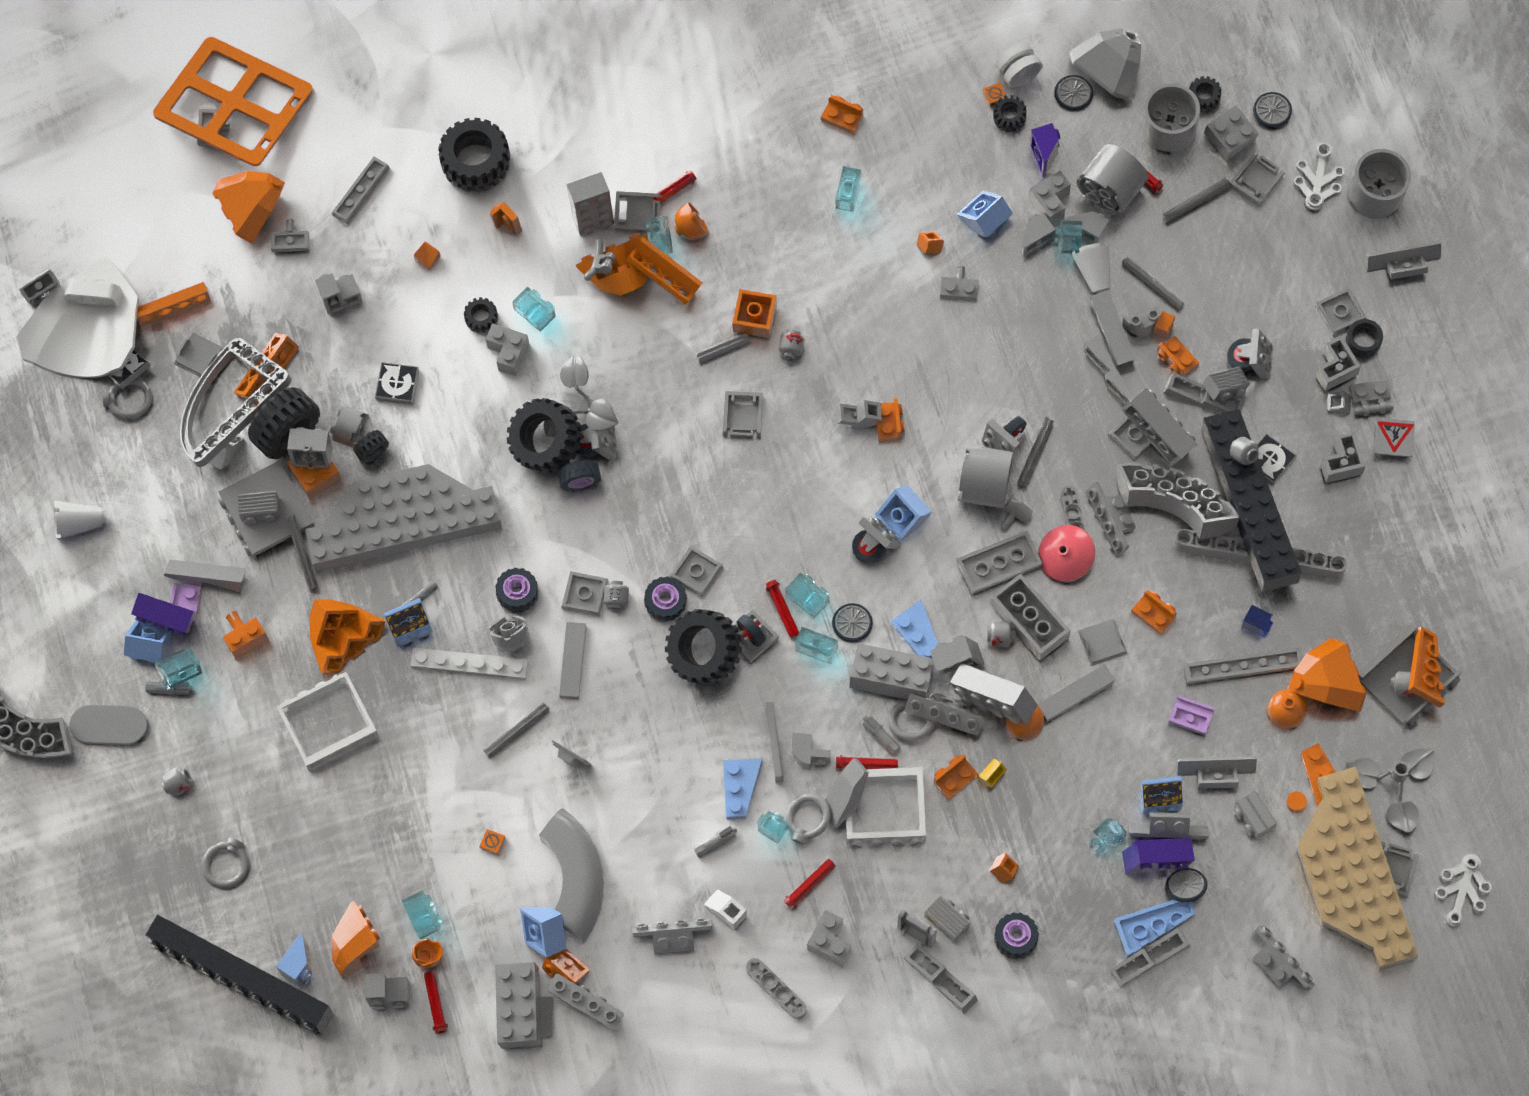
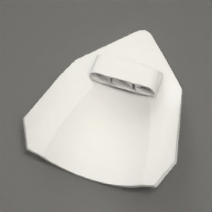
(83, 325)

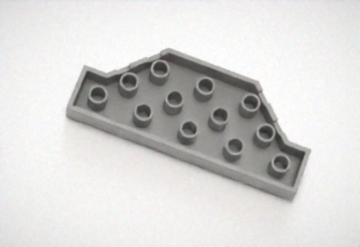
(399, 515)

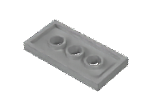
(995, 574)

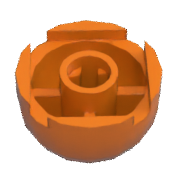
(689, 223)
(1287, 709)
(1029, 731)

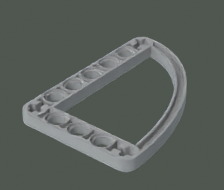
(245, 409)

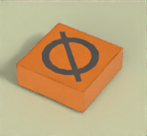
(993, 93)
(492, 841)

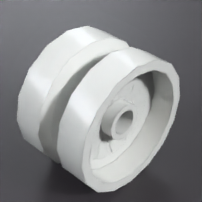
(1018, 65)

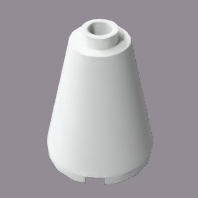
(1094, 266)
(76, 518)

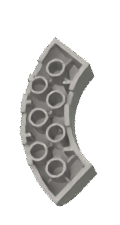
(1178, 495)
(33, 736)
(581, 873)

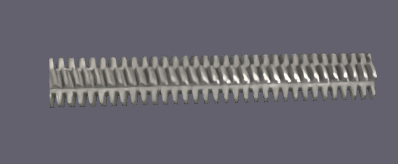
(1196, 199)
(1152, 283)
(1035, 452)
(301, 552)
(510, 734)

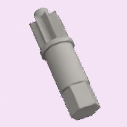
(159, 687)
(877, 731)
(714, 841)

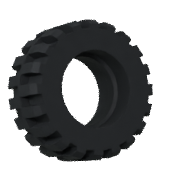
(470, 133)
(273, 422)
(523, 428)
(681, 640)

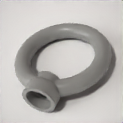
(109, 400)
(904, 735)
(800, 835)
(234, 846)

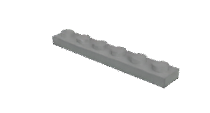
(1242, 665)

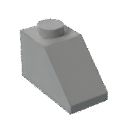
(1093, 225)
(1037, 232)

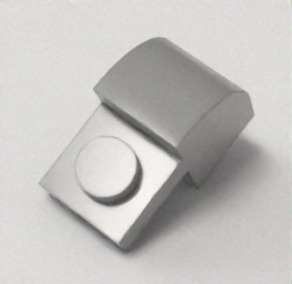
(859, 416)
(804, 754)

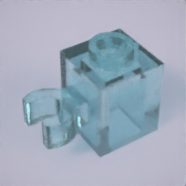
(1109, 834)

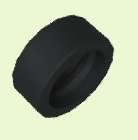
(1369, 325)

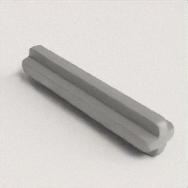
(723, 347)

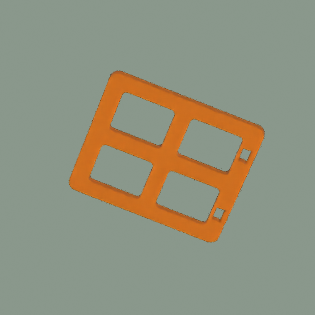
(232, 101)

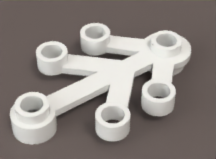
(1318, 181)
(1464, 886)

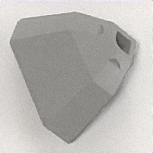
(1110, 60)

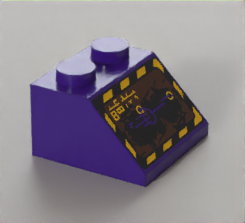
(1044, 145)

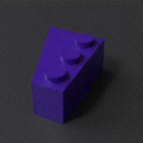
(162, 614)
(1158, 855)

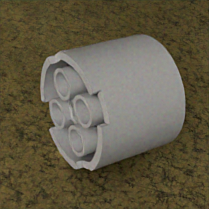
(1170, 118)
(1383, 170)
(1112, 179)
(985, 476)

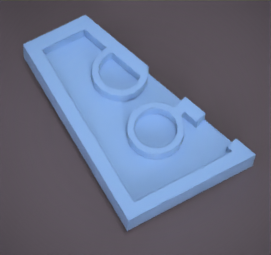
(916, 629)
(739, 783)

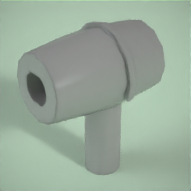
(1016, 509)

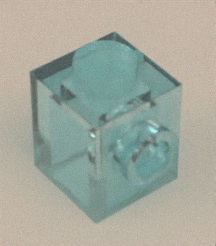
(772, 826)

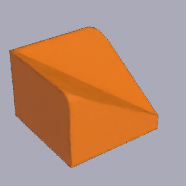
(930, 242)
(427, 255)
(1164, 324)
(1004, 868)

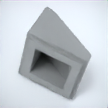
(1339, 402)

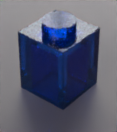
(1257, 621)

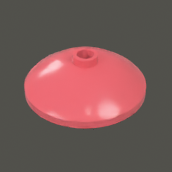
(1072, 563)

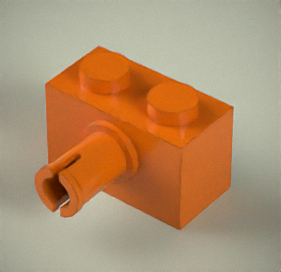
(244, 636)

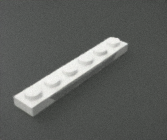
(469, 663)

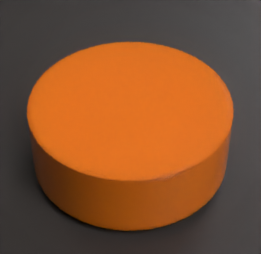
(1296, 801)

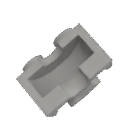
(1143, 324)
(348, 425)

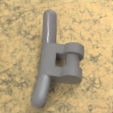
(606, 260)

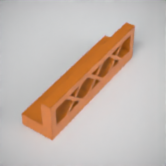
(666, 269)
(172, 304)
(279, 353)

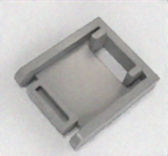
(1258, 176)
(639, 207)
(740, 418)
(1401, 866)
(916, 928)

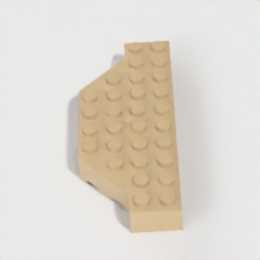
(1351, 872)

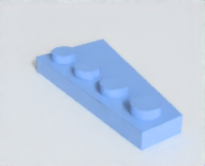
(1149, 924)

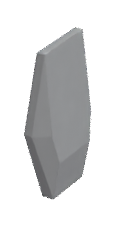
(846, 792)

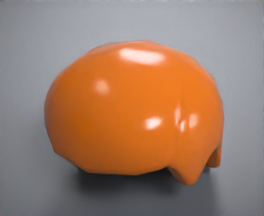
(427, 953)

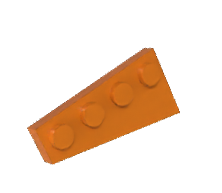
(1425, 668)
(1316, 766)

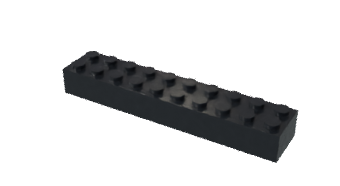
(1253, 501)
(240, 975)

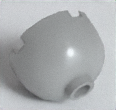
(509, 633)

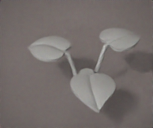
(599, 412)
(1416, 763)

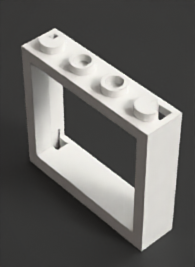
(342, 746)
(894, 837)

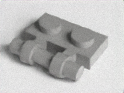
(1371, 392)

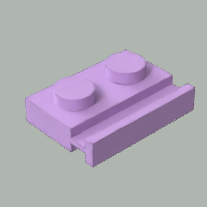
(187, 597)
(1191, 715)

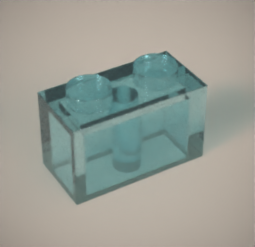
(848, 189)
(659, 233)
(1068, 236)
(534, 308)
(807, 595)
(816, 645)
(178, 668)
(421, 914)

